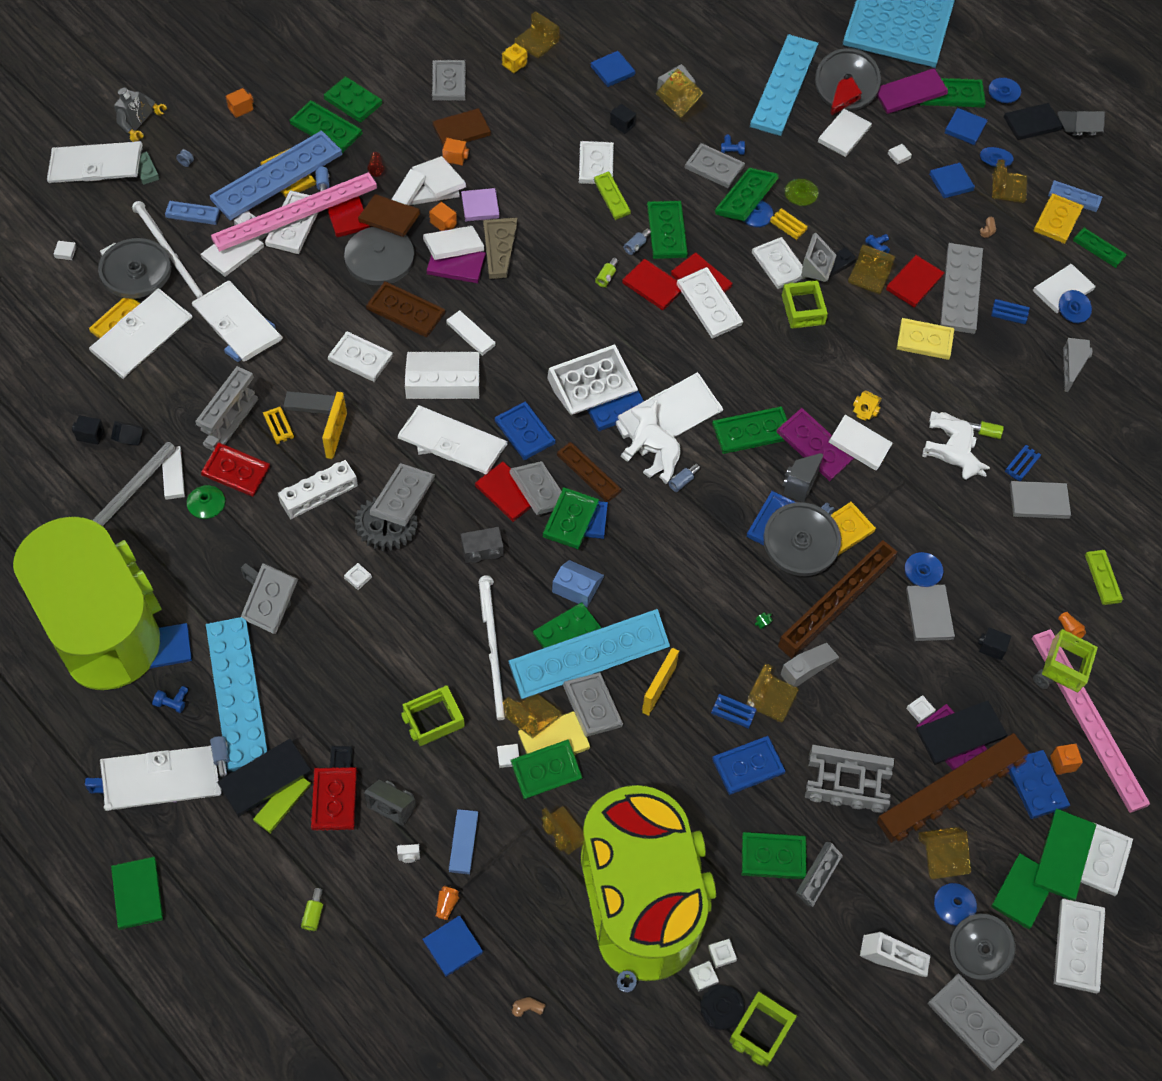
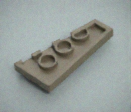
(499, 243)

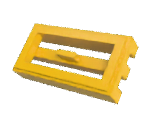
(790, 222)
(289, 434)

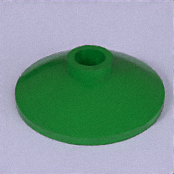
(205, 508)

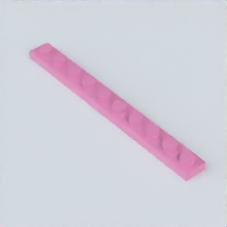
(293, 212)
(1097, 733)

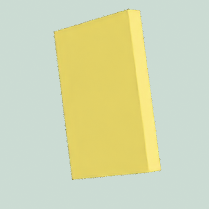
(925, 338)
(562, 729)

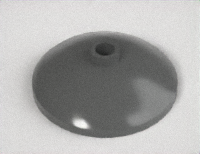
(969, 942)

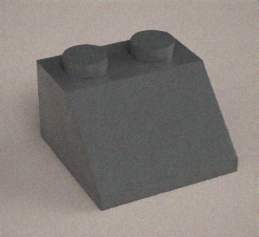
(1082, 121)
(801, 477)
(390, 802)

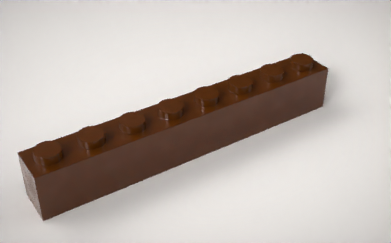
(837, 599)
(952, 788)

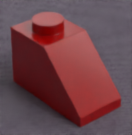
(845, 95)

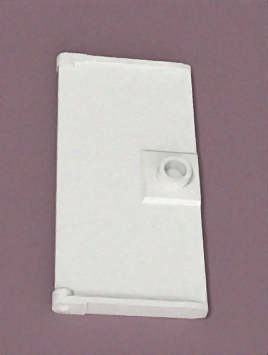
(94, 162)
(236, 321)
(140, 333)
(677, 408)
(452, 439)
(159, 777)

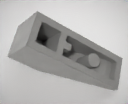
(1075, 357)
(808, 664)

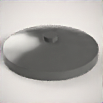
(843, 65)
(378, 256)
(134, 268)
(802, 539)

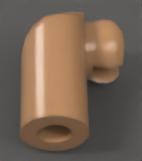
(990, 229)
(527, 1004)

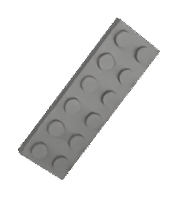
(961, 288)

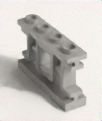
(227, 408)
(851, 763)

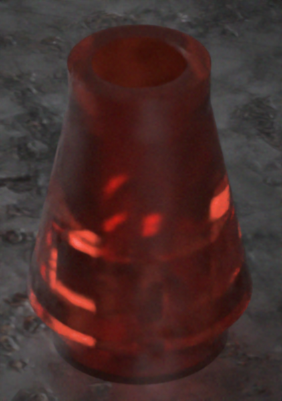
(375, 165)

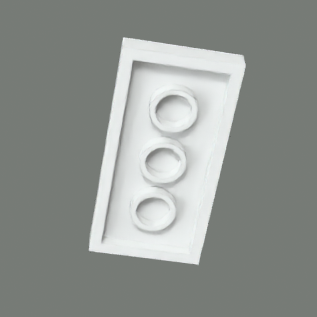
(293, 235)
(709, 302)
(1079, 946)

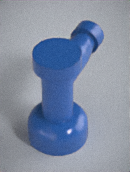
(726, 146)
(875, 242)
(176, 703)

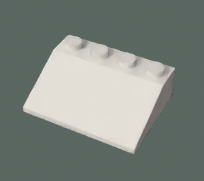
(442, 375)
(591, 380)

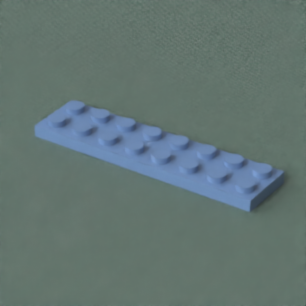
(275, 175)

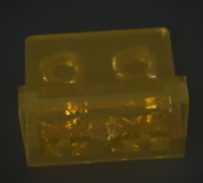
(540, 36)
(679, 92)
(1008, 185)
(871, 269)
(771, 695)
(531, 714)
(563, 828)
(946, 852)

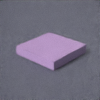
(480, 204)

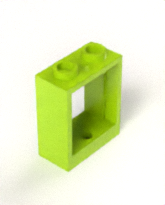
(808, 317)
(1063, 674)
(427, 700)
(773, 1010)

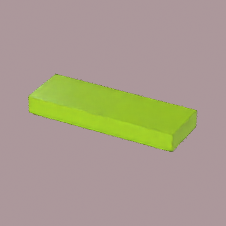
(612, 195)
(1103, 577)
(280, 805)

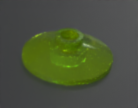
(801, 192)

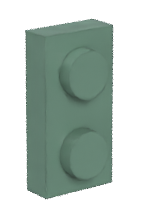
(146, 169)

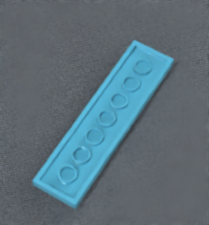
(784, 85)
(588, 653)
(236, 691)

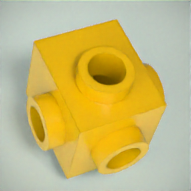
(514, 58)
(869, 399)

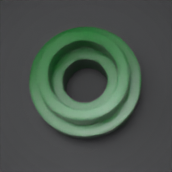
(763, 620)

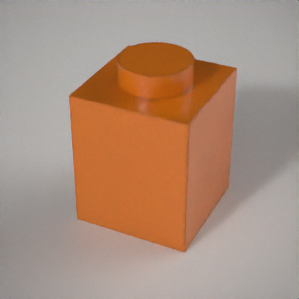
(239, 102)
(455, 151)
(443, 217)
(1066, 759)

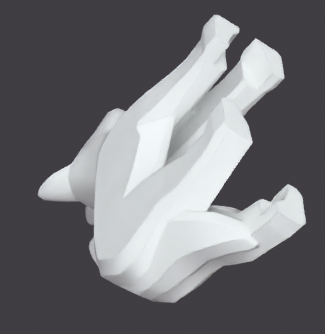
(656, 440)
(958, 447)

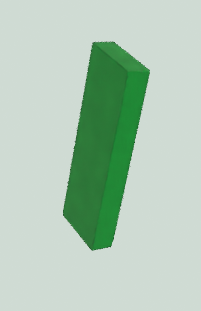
(1099, 247)

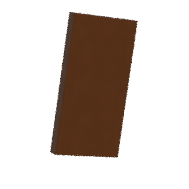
(405, 309)

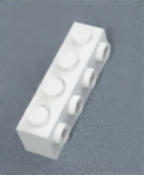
(317, 489)

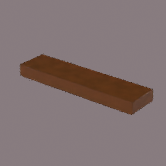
(589, 472)

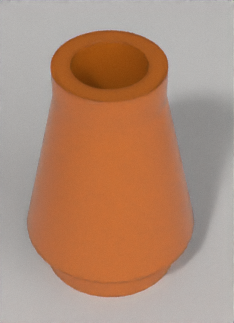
(1071, 625)
(446, 901)

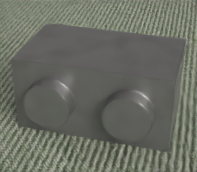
(482, 545)

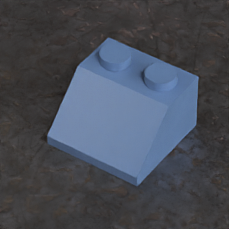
(576, 582)

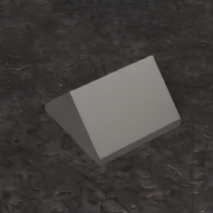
(818, 260)

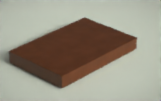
(462, 127)
(389, 215)

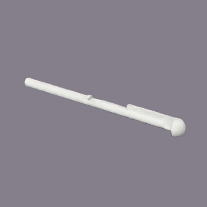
(139, 207)
(487, 615)

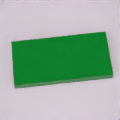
(960, 94)
(315, 118)
(746, 194)
(667, 229)
(749, 430)
(1064, 854)

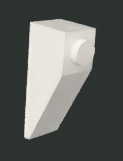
(894, 954)

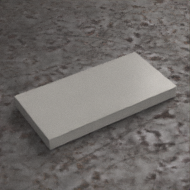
(402, 494)
(975, 1022)

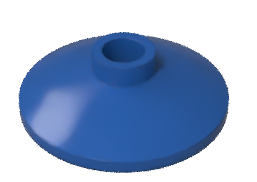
(1004, 90)
(992, 154)
(760, 215)
(1080, 304)
(928, 564)
(948, 910)

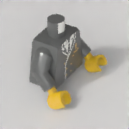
(133, 110)

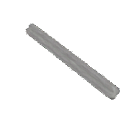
(131, 487)

